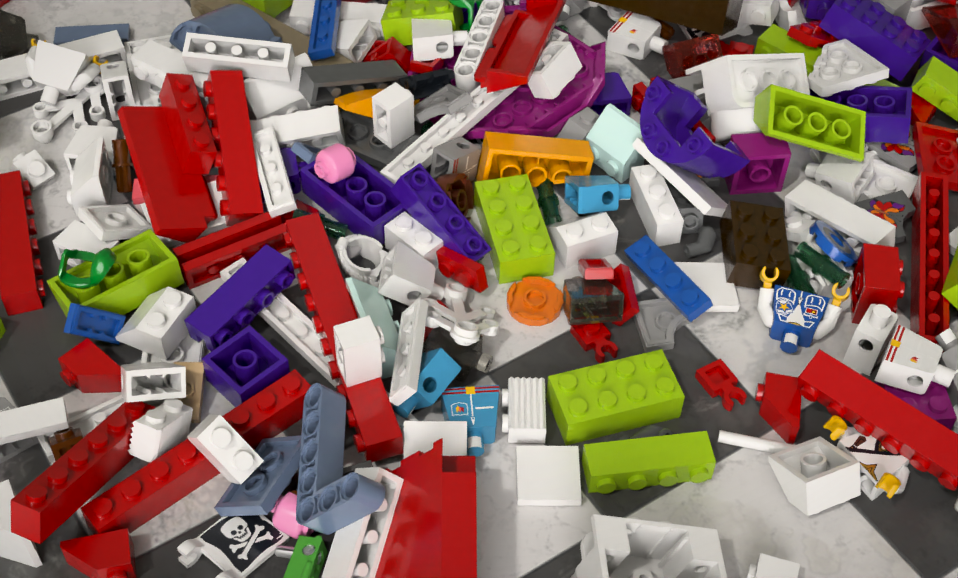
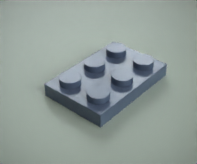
(264, 486)

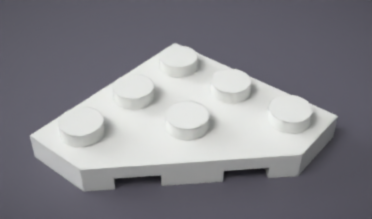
(844, 68)

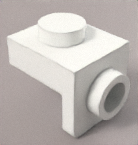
(33, 169)
(798, 229)

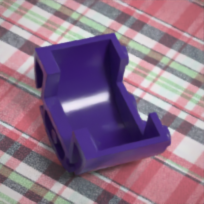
(666, 130)

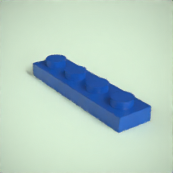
(324, 29)
(668, 278)

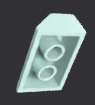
(369, 302)

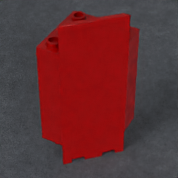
(433, 519)

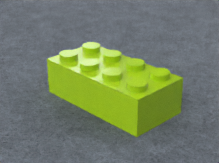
(513, 228)
(614, 396)

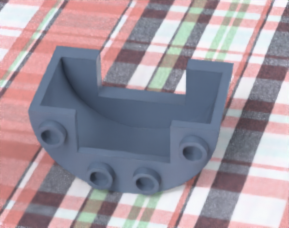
(226, 21)

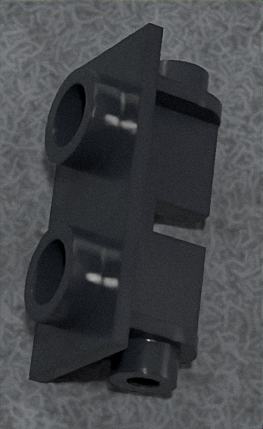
(427, 83)

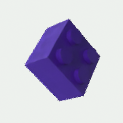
(244, 366)

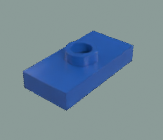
(93, 323)

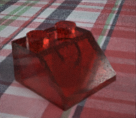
(691, 53)

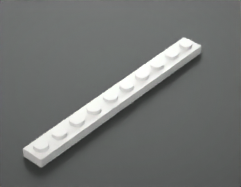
(452, 126)
(299, 333)

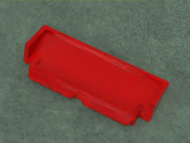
(518, 45)
(175, 201)

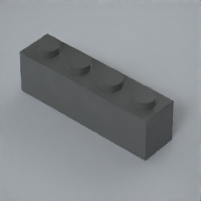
(326, 82)

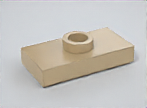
(194, 388)

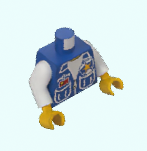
(796, 315)

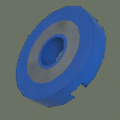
(833, 243)

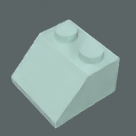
(612, 143)

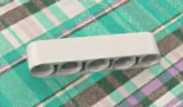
(477, 43)

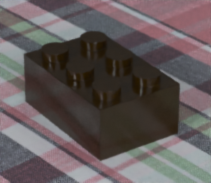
(751, 240)

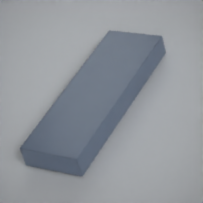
(73, 33)

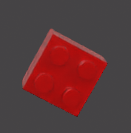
(876, 279)

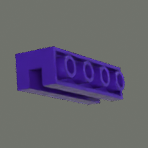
(437, 212)
(241, 298)

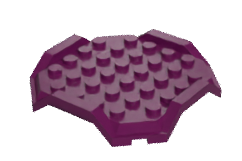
(534, 116)

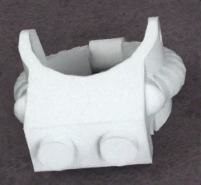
(370, 249)

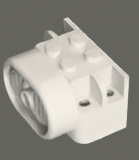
(736, 80)
(649, 550)

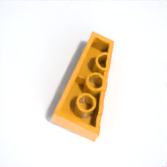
(533, 155)

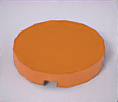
(534, 301)

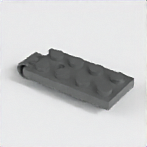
(361, 140)

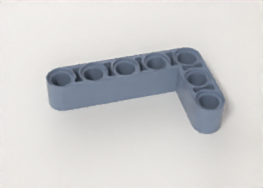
(324, 495)

